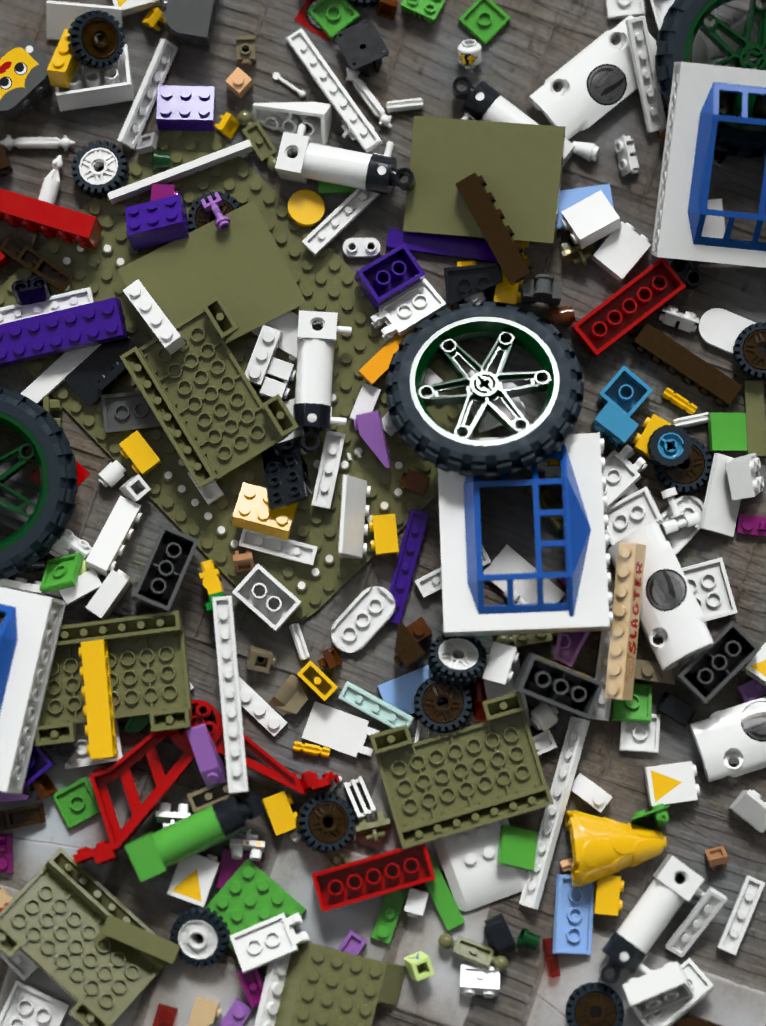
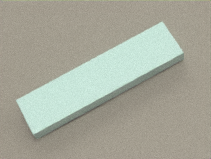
(374, 706)

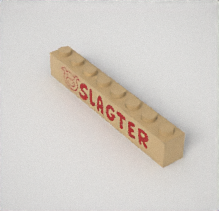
(625, 621)

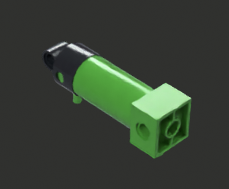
(220, 822)

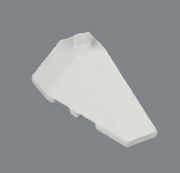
(289, 115)

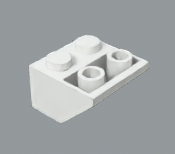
(744, 476)
(499, 663)
(751, 809)

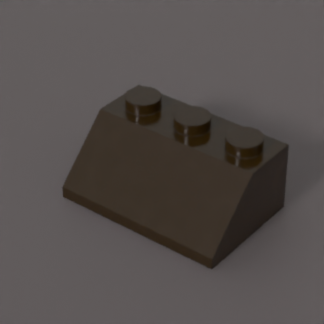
(406, 648)

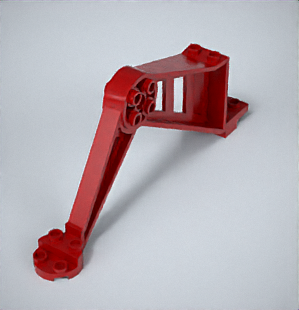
(107, 852)

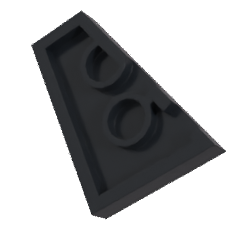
(469, 280)

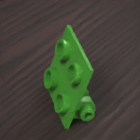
(427, 8)
(658, 812)

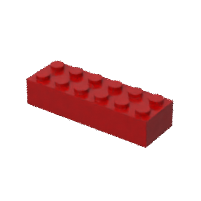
(49, 219)
(628, 307)
(373, 876)

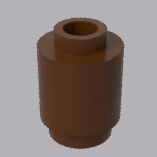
(561, 316)

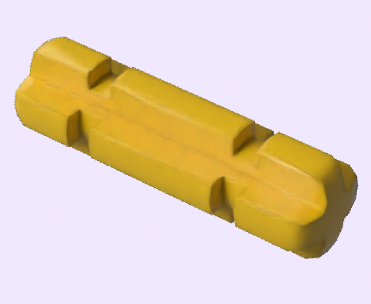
(679, 401)
(311, 749)

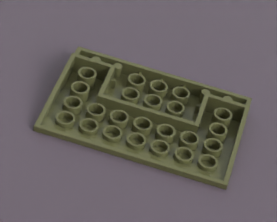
(515, 160)
(234, 263)

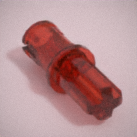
(478, 698)
(551, 958)

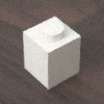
(134, 488)
(415, 902)

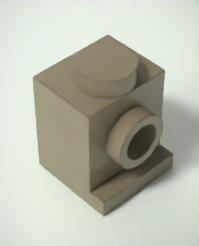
(246, 42)
(254, 663)

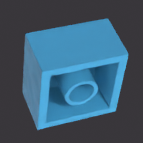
(625, 391)
(614, 425)

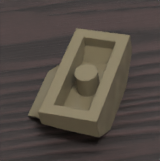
(290, 696)

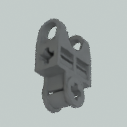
(542, 290)

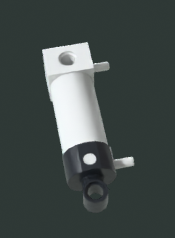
(489, 105)
(305, 160)
(315, 375)
(649, 918)

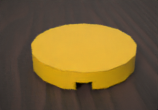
(305, 208)

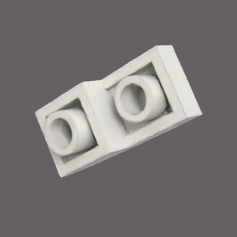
(85, 584)

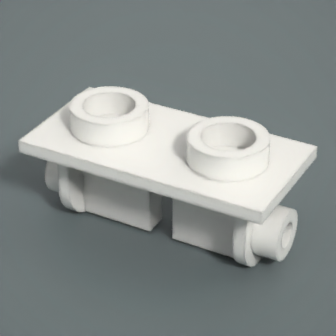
(624, 147)
(686, 319)

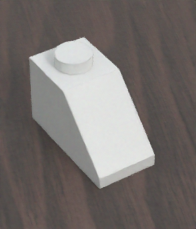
(590, 793)

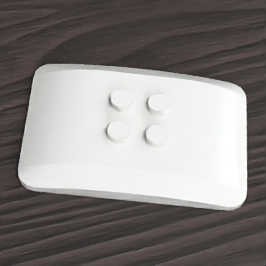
(472, 867)

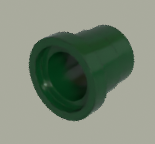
(160, 160)
(528, 939)

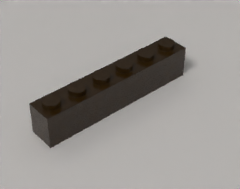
(494, 229)
(686, 365)

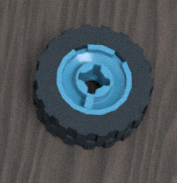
(658, 446)

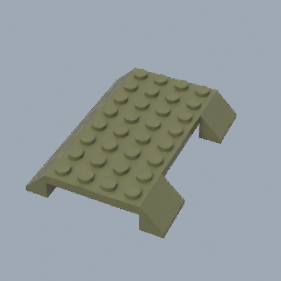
(207, 398)
(145, 672)
(462, 775)
(59, 929)
(335, 987)

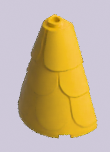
(607, 846)

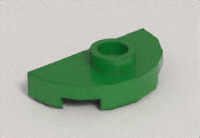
(136, 724)

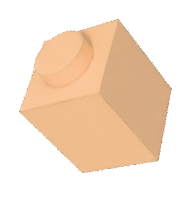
(239, 83)

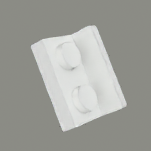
(69, 545)
(479, 981)

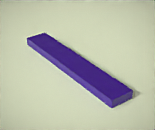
(441, 245)
(407, 561)

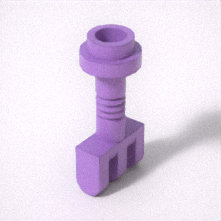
(222, 222)

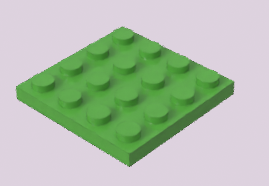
(251, 899)

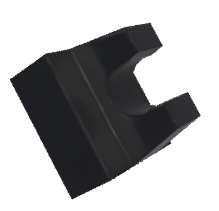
(64, 751)

